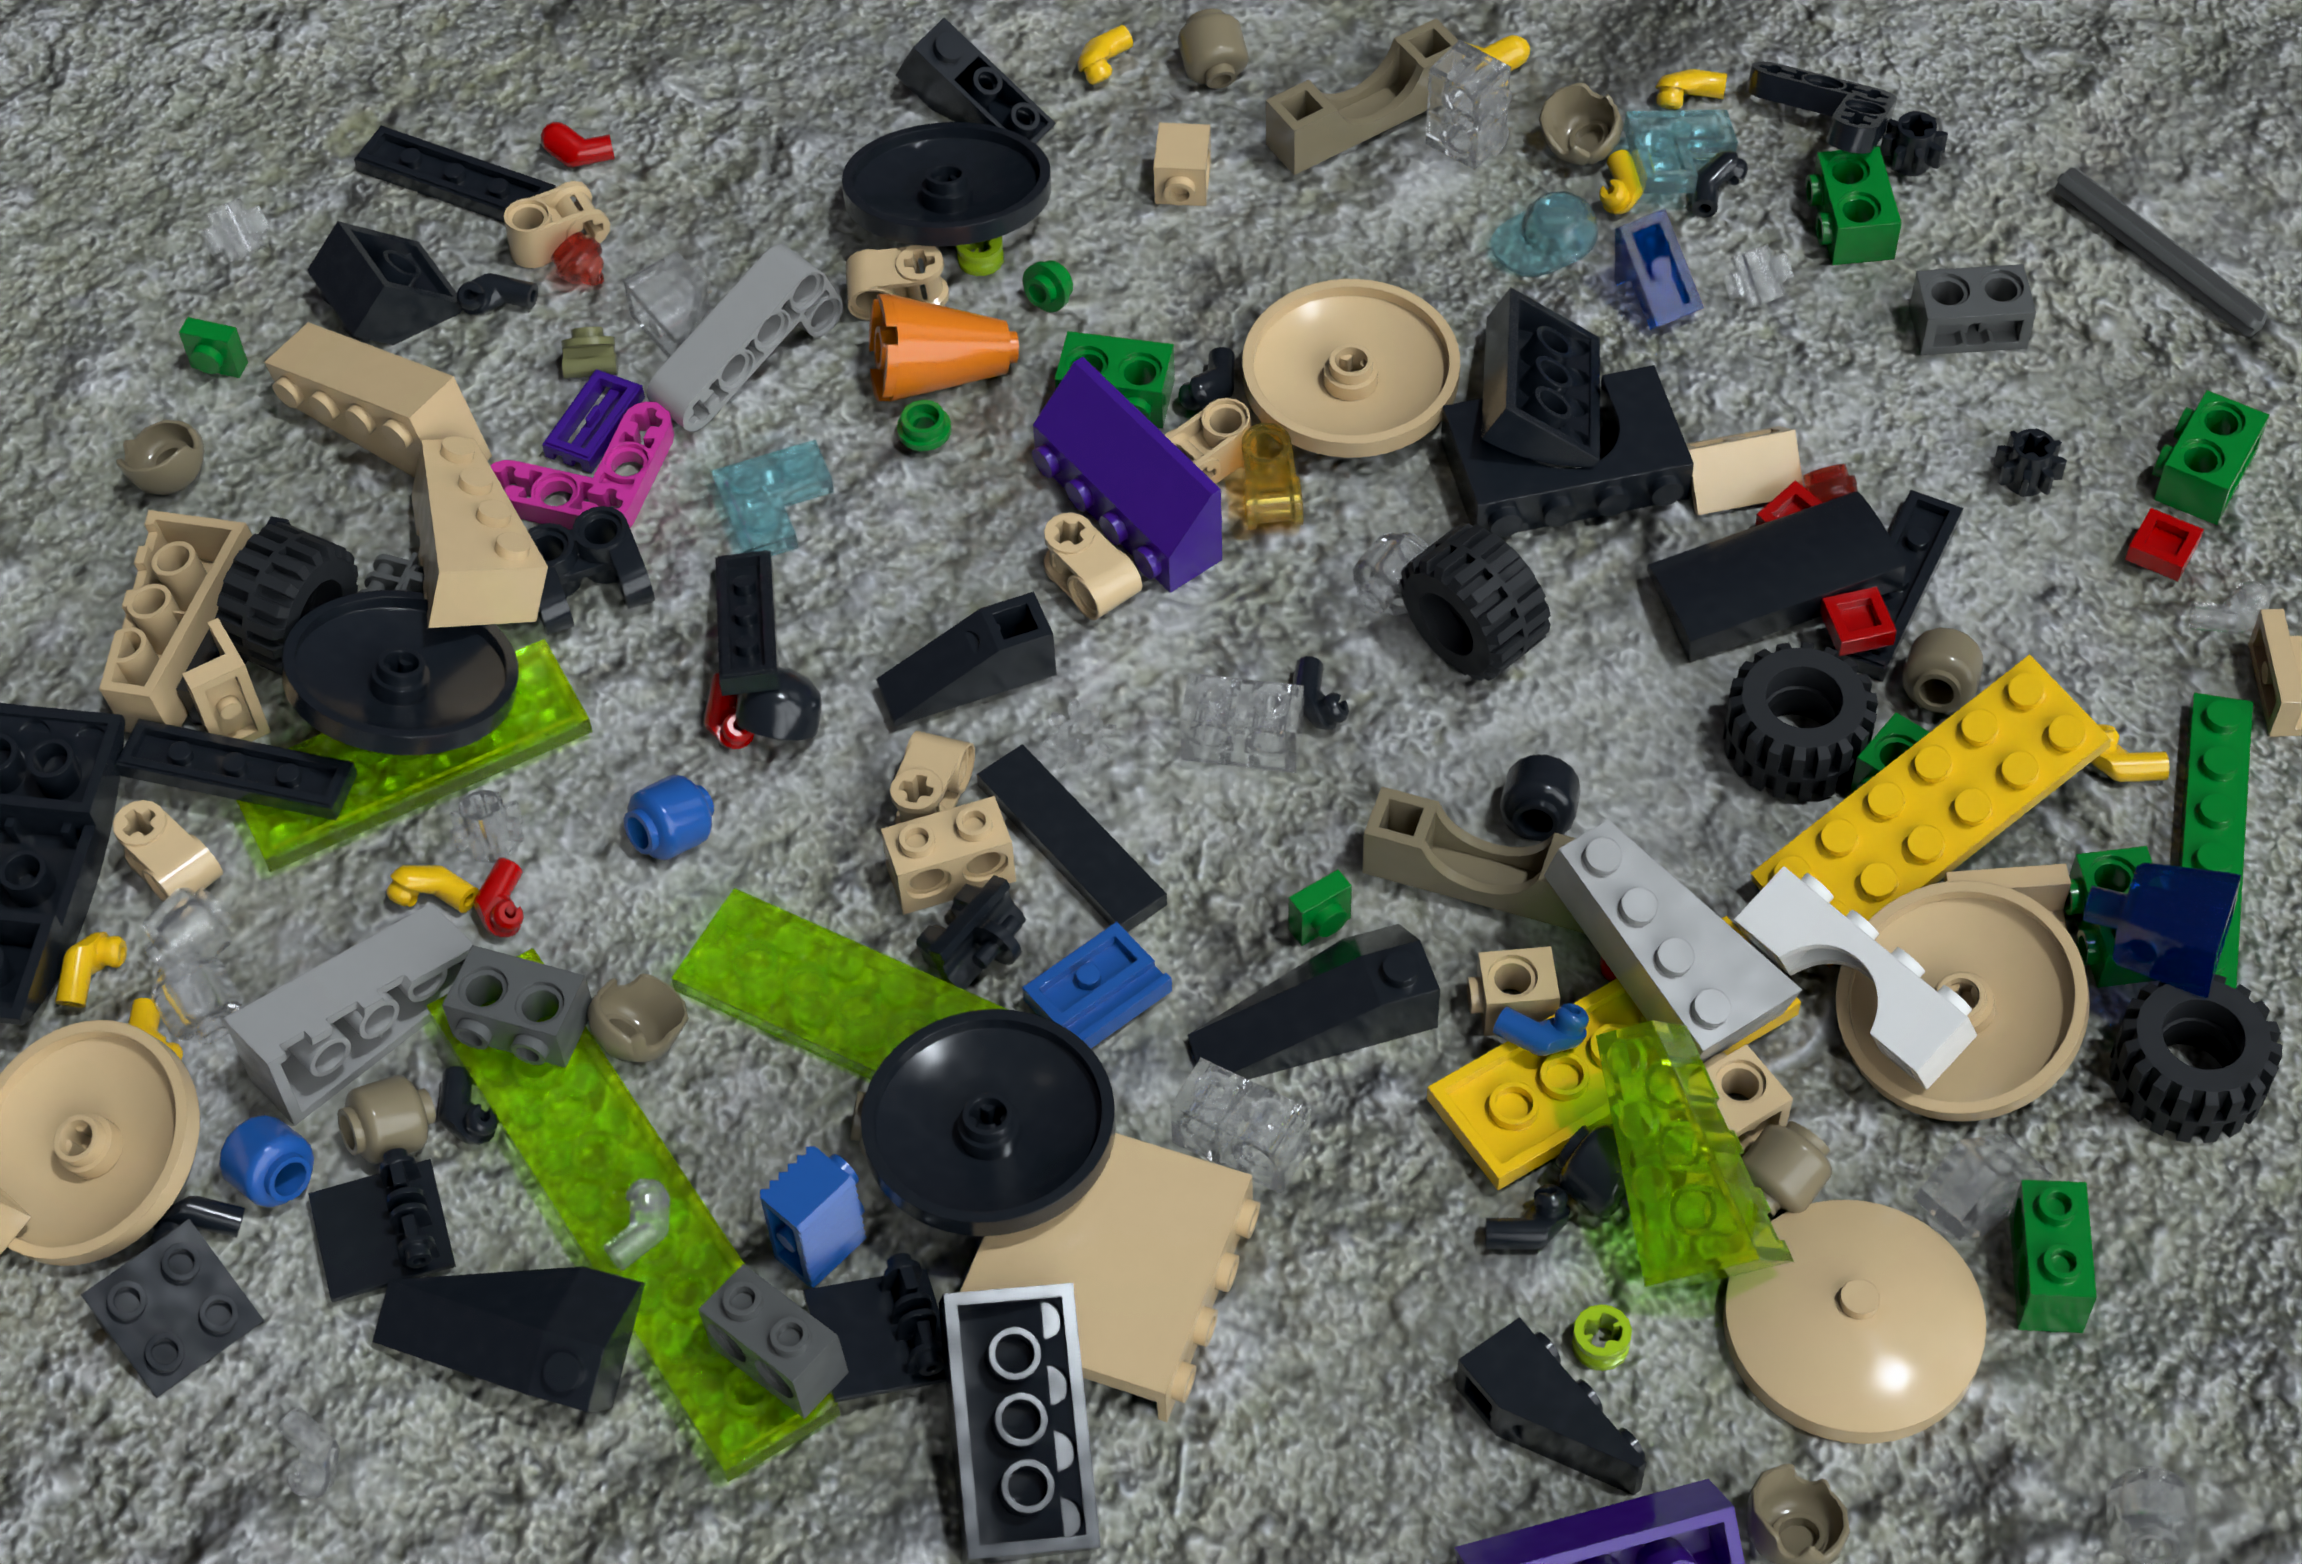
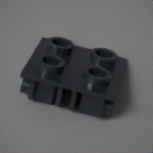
(382, 1227)
(172, 1308)
(884, 1329)

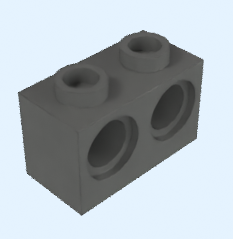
(1972, 309)
(522, 996)
(774, 1341)

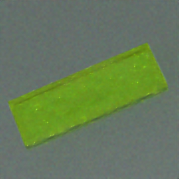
(391, 785)
(813, 985)

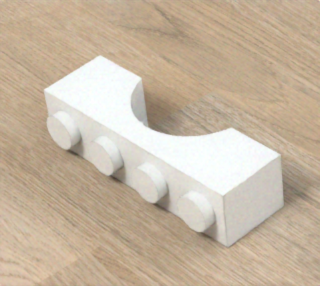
(1913, 1021)

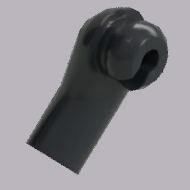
(1722, 167)
(493, 291)
(1211, 384)
(1320, 710)
(458, 1112)
(204, 1214)
(1535, 1226)

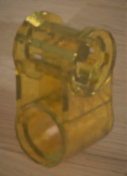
(1270, 477)

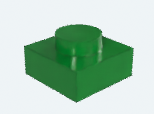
(213, 347)
(1320, 908)

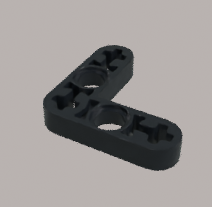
(1857, 110)

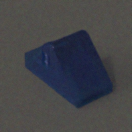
(1655, 264)

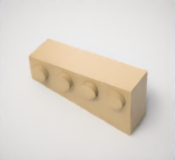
(370, 395)
(472, 541)
(168, 613)

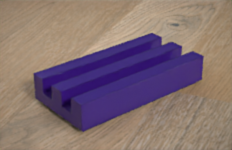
(600, 423)

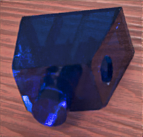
(2169, 923)

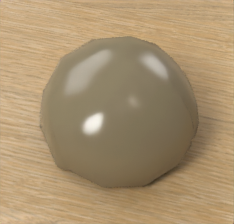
(1580, 124)
(163, 457)
(637, 1018)
(1795, 1518)

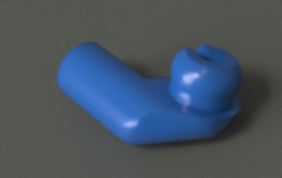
(1547, 1036)

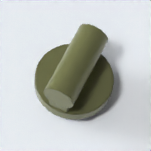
(587, 352)

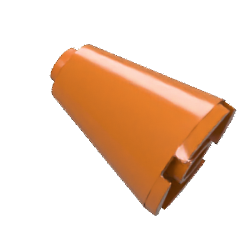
(934, 347)

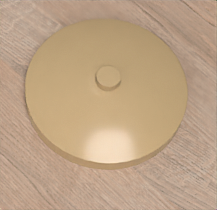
(1351, 367)
(2011, 969)
(94, 1139)
(1863, 1329)

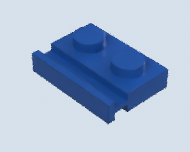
(1098, 986)

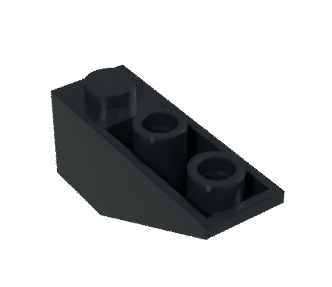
(967, 86)
(975, 659)
(1536, 1404)

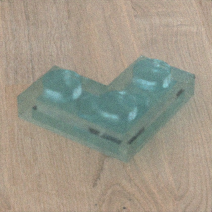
(1670, 140)
(762, 487)

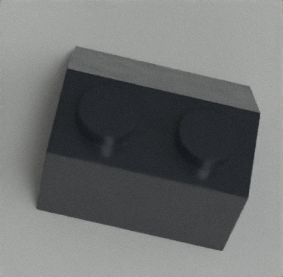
(381, 284)

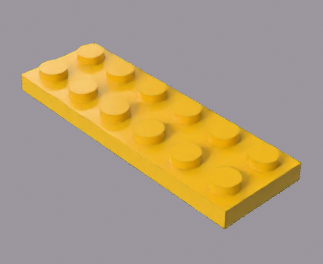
(1946, 794)
(1525, 1107)

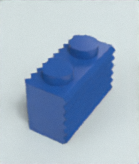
(814, 1215)

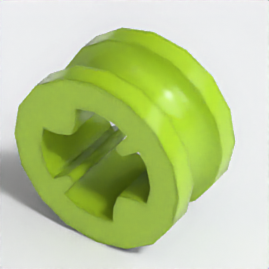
(984, 262)
(1589, 1323)

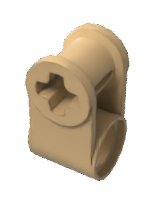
(546, 220)
(895, 273)
(1214, 437)
(1088, 565)
(931, 775)
(163, 850)

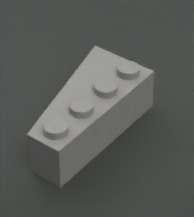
(1666, 943)
(347, 1012)

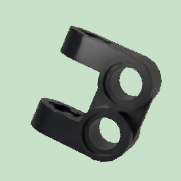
(594, 548)

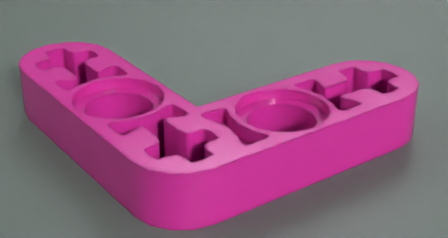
(606, 486)

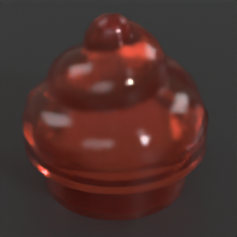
(579, 260)
(1830, 482)

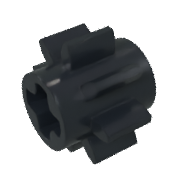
(1913, 143)
(2029, 462)

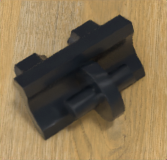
(978, 934)

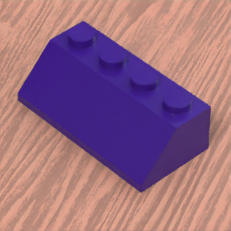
(1129, 478)
(1664, 1527)

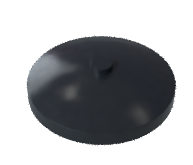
(946, 184)
(392, 685)
(988, 1122)

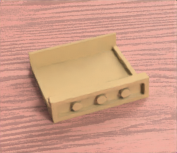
(1142, 1261)

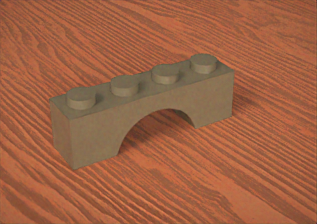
(1314, 126)
(1421, 847)

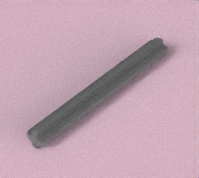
(2161, 252)

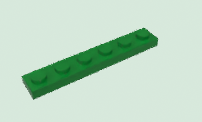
(2217, 799)

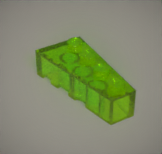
(1681, 1164)

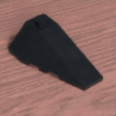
(1332, 1004)
(525, 1330)

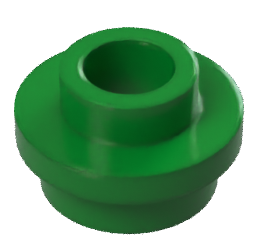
(1047, 285)
(924, 426)

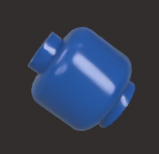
(669, 817)
(266, 1161)

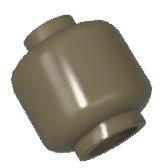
(1213, 48)
(1942, 670)
(385, 1118)
(1788, 1166)

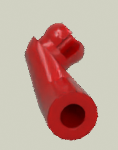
(572, 148)
(721, 717)
(494, 902)

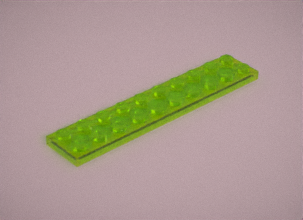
(584, 1150)

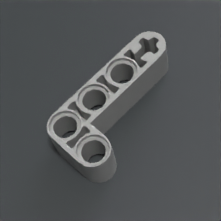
(742, 333)

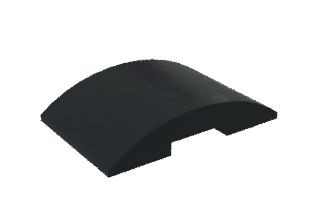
(53, 840)

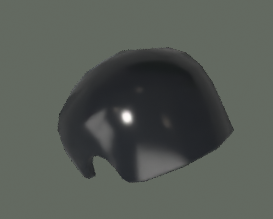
(782, 713)

